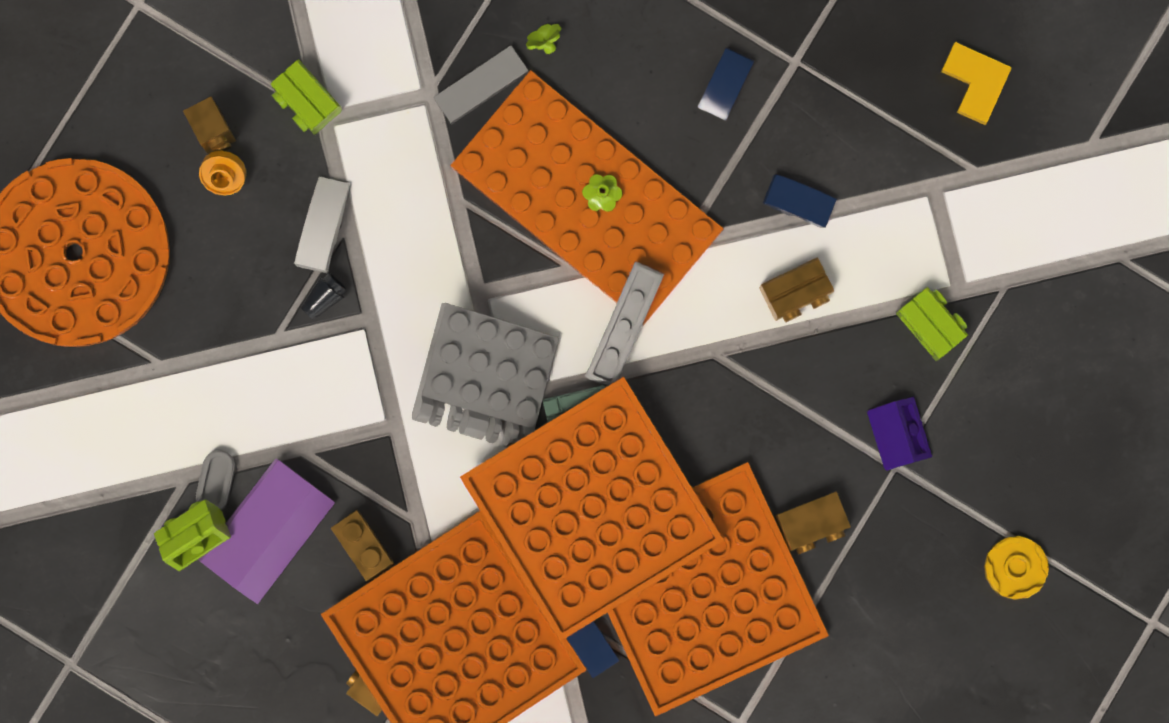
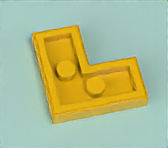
(984, 78)

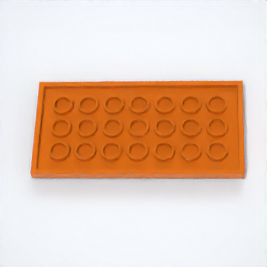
(534, 167)

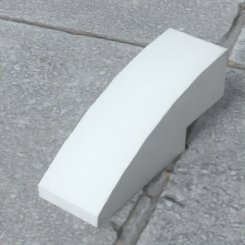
(322, 225)

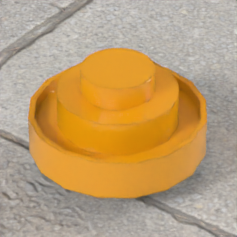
(222, 173)

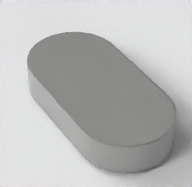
(216, 478)

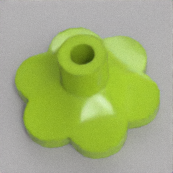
(544, 38)
(604, 201)

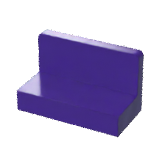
(899, 433)

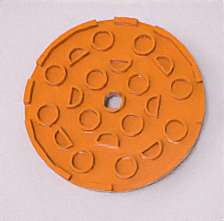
(120, 261)

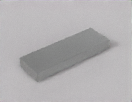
(481, 85)

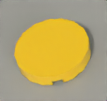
(1016, 567)

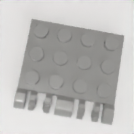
(488, 372)

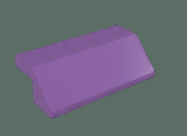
(268, 531)

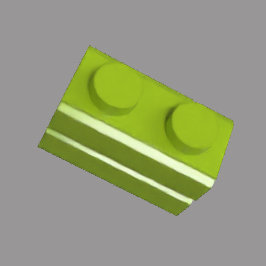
(305, 97)
(933, 323)
(192, 534)

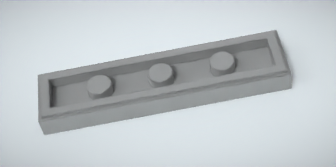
(624, 324)

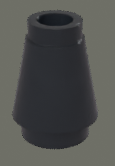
(323, 296)

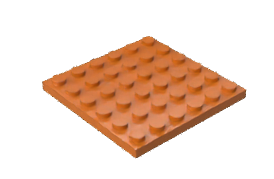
(591, 508)
(724, 608)
(465, 626)

